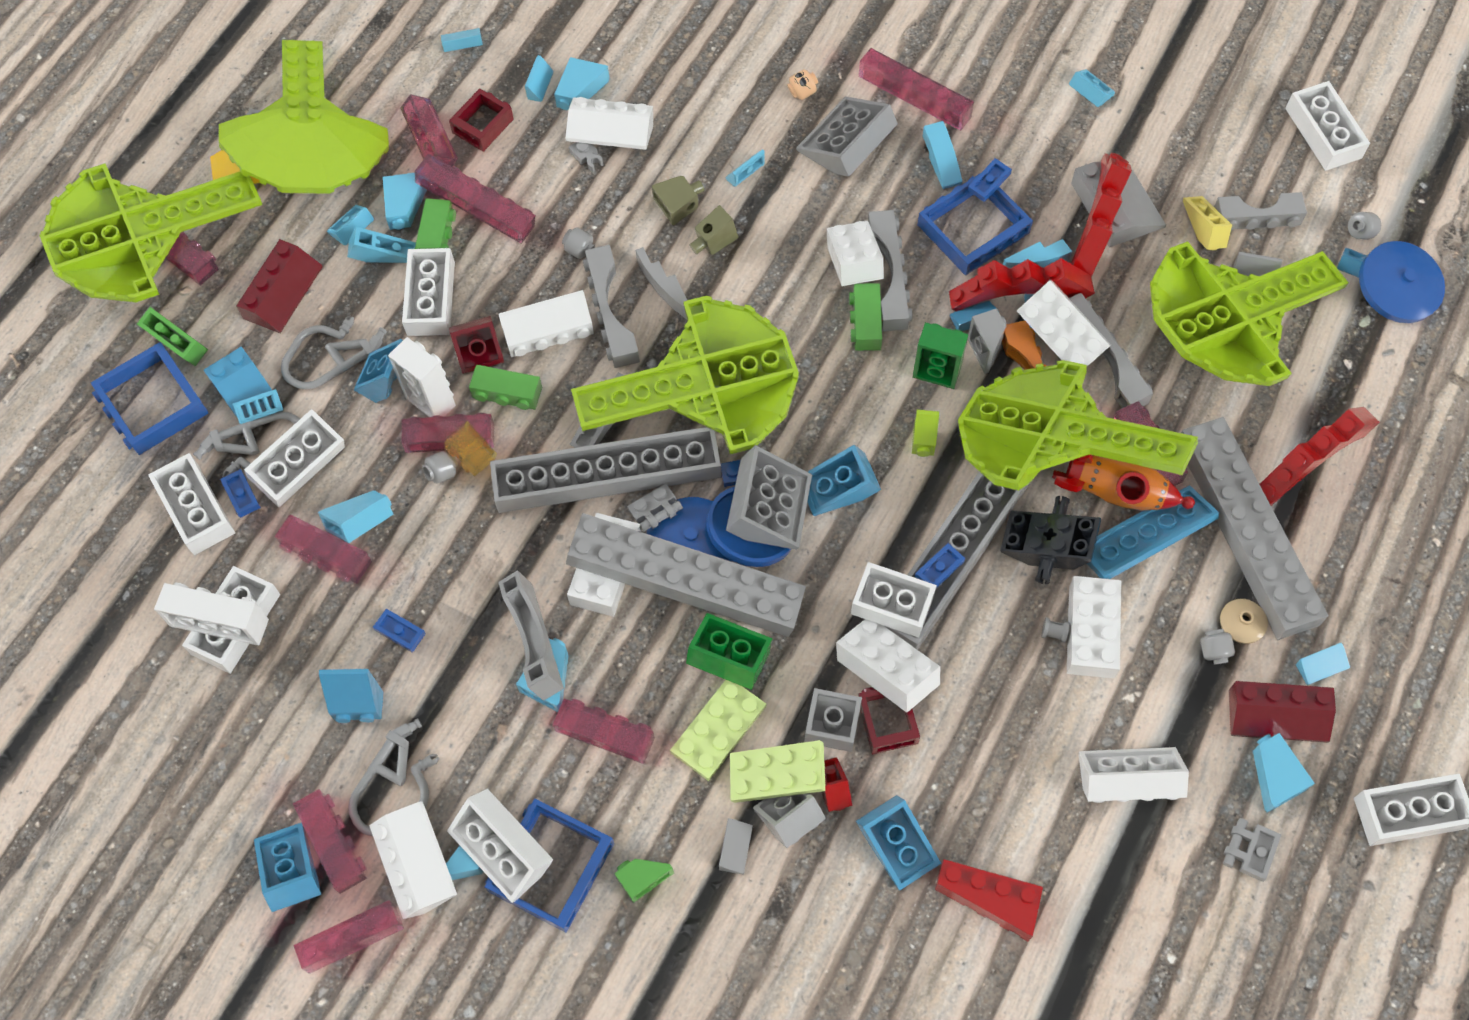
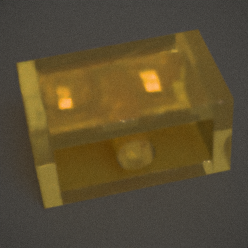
(470, 449)

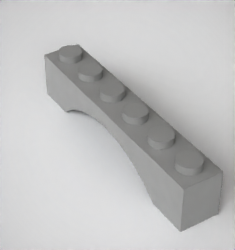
(894, 308)
(621, 341)
(1128, 381)
(540, 665)

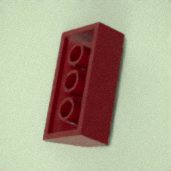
(278, 286)
(1286, 709)

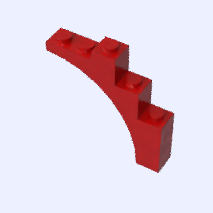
(1107, 201)
(997, 280)
(1325, 443)

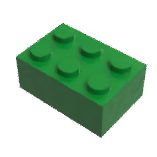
(939, 355)
(728, 651)

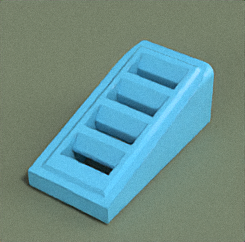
(275, 398)

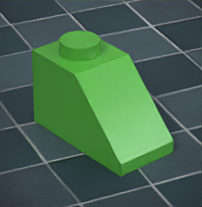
(641, 876)

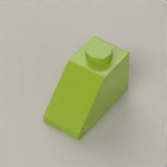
(925, 433)

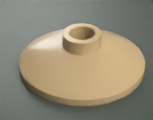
(1241, 630)

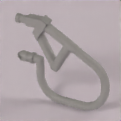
(332, 348)
(215, 439)
(394, 737)

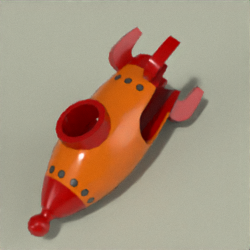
(1121, 483)

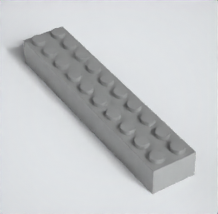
(605, 469)
(969, 531)
(1254, 531)
(685, 575)

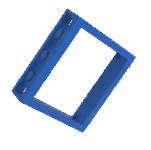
(987, 251)
(164, 428)
(585, 882)

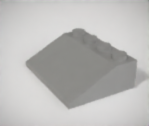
(848, 134)
(1136, 213)
(769, 500)

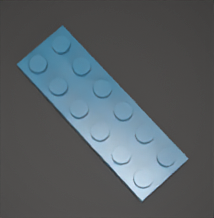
(1148, 534)

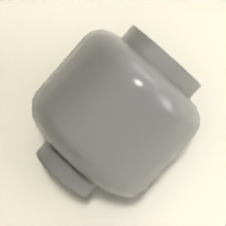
(1364, 225)
(577, 241)
(440, 467)
(1217, 646)

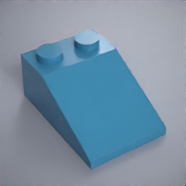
(377, 374)
(237, 380)
(841, 481)
(351, 695)
(898, 841)
(286, 867)

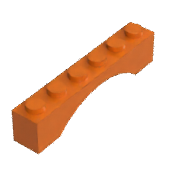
(1021, 345)

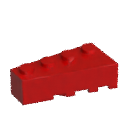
(994, 896)

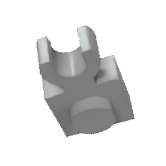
(586, 153)

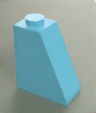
(580, 80)
(401, 199)
(356, 515)
(561, 658)
(1279, 772)

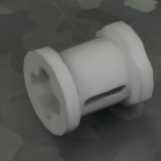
(1055, 630)

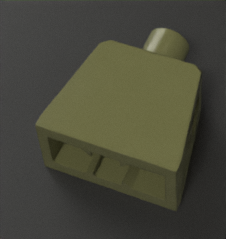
(677, 197)
(714, 232)

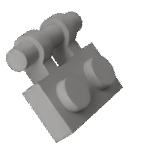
(655, 507)
(1259, 853)

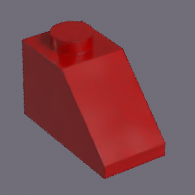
(837, 790)

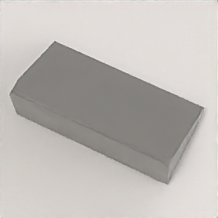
(1256, 264)
(735, 846)

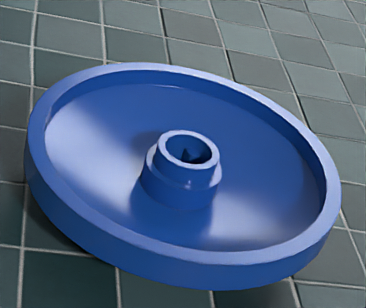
(1402, 282)
(688, 527)
(734, 547)

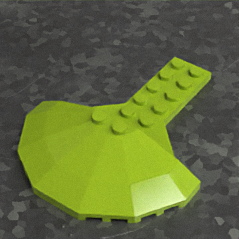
(302, 137)
(116, 235)
(1233, 319)
(721, 371)
(1048, 419)

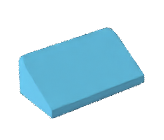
(461, 40)
(538, 80)
(1091, 87)
(746, 168)
(345, 226)
(1323, 664)

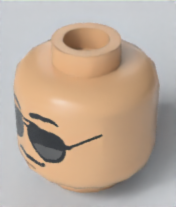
(802, 84)

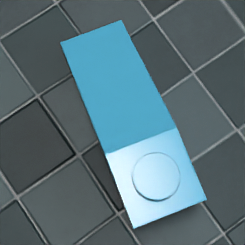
(378, 247)

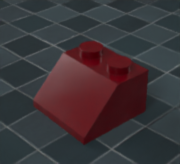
(476, 344)

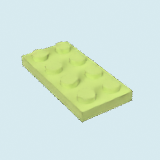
(718, 729)
(777, 771)

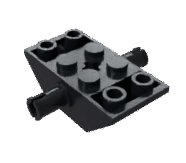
(1051, 539)

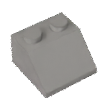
(986, 337)
(833, 719)
(790, 816)

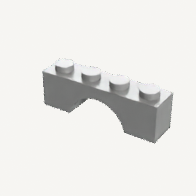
(1287, 211)

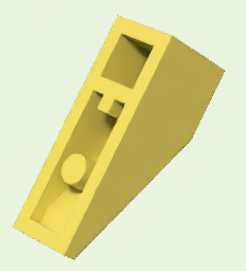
(1208, 224)

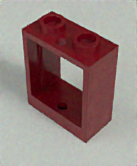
(474, 136)
(890, 741)

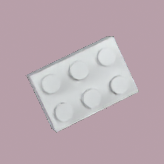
(855, 253)
(893, 599)

